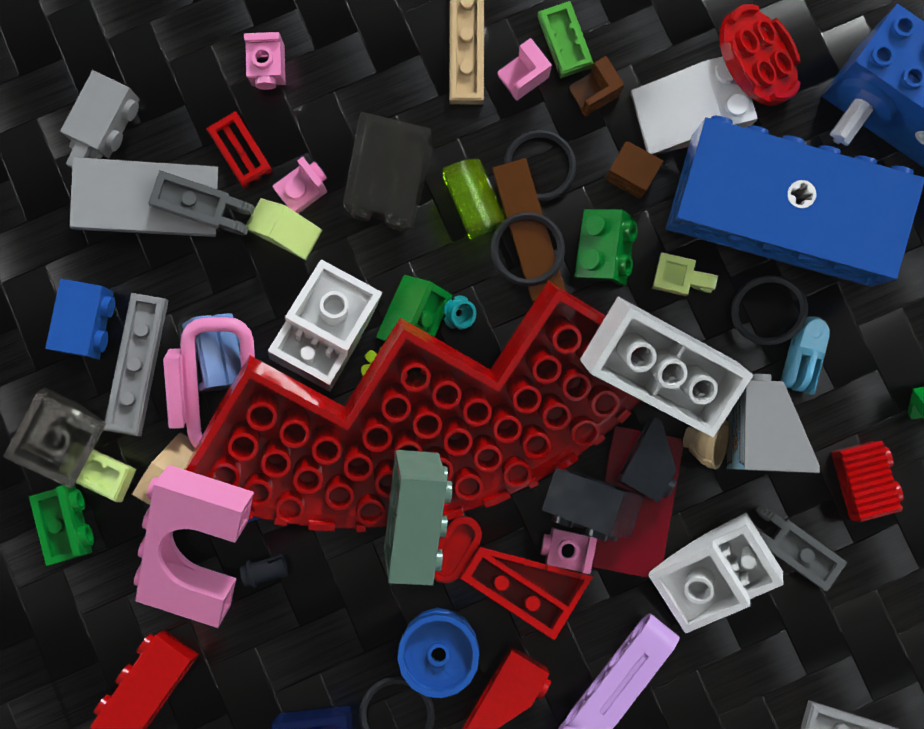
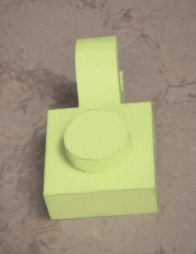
(677, 275)

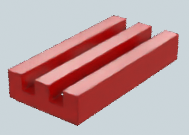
(254, 173)

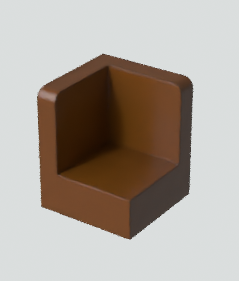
(597, 87)
(633, 169)

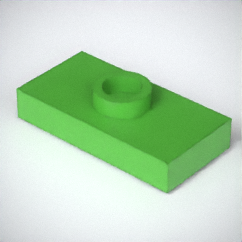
(565, 39)

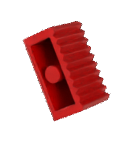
(868, 481)

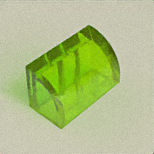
(473, 197)

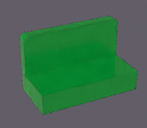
(417, 303)

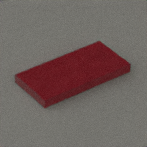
(648, 541)

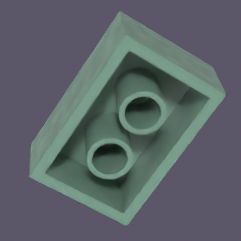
(416, 517)

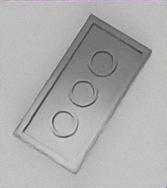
(117, 194)

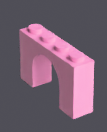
(167, 577)

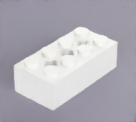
(694, 387)

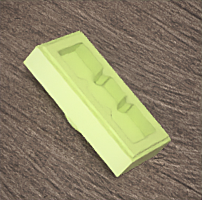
(106, 476)

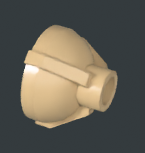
(708, 449)

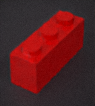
(145, 684)

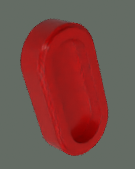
(458, 547)

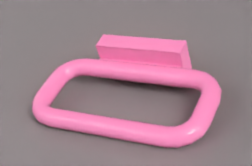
(181, 371)

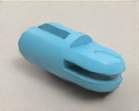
(806, 356)

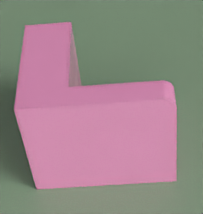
(526, 70)

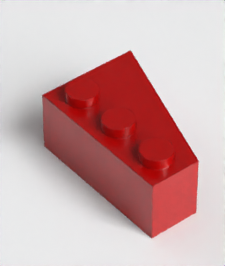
(527, 588)

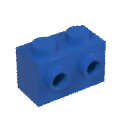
(80, 319)

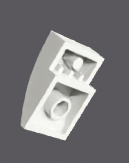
(324, 325)
(717, 574)

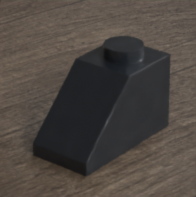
(650, 464)

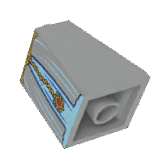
(768, 431)

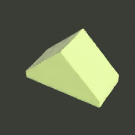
(283, 228)

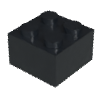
(593, 504)

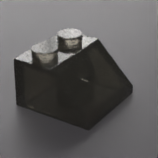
(55, 437)

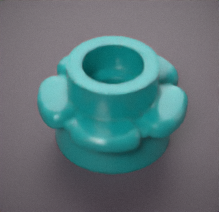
(467, 313)

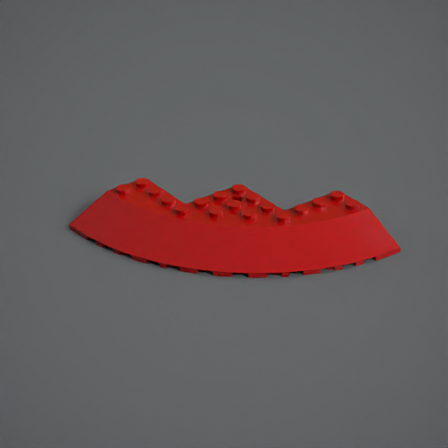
(491, 426)

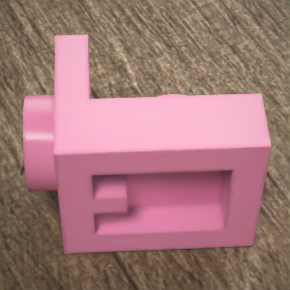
(301, 186)

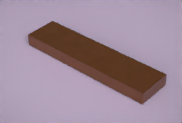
(529, 236)

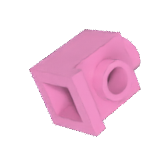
(269, 47)
(583, 554)

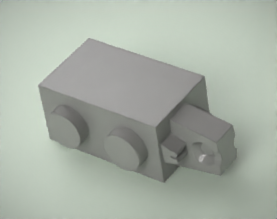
(99, 118)

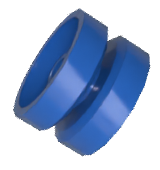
(419, 662)

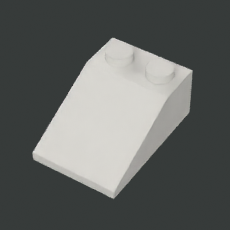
(678, 103)

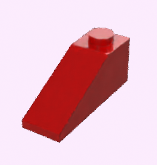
(509, 691)

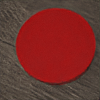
(760, 55)

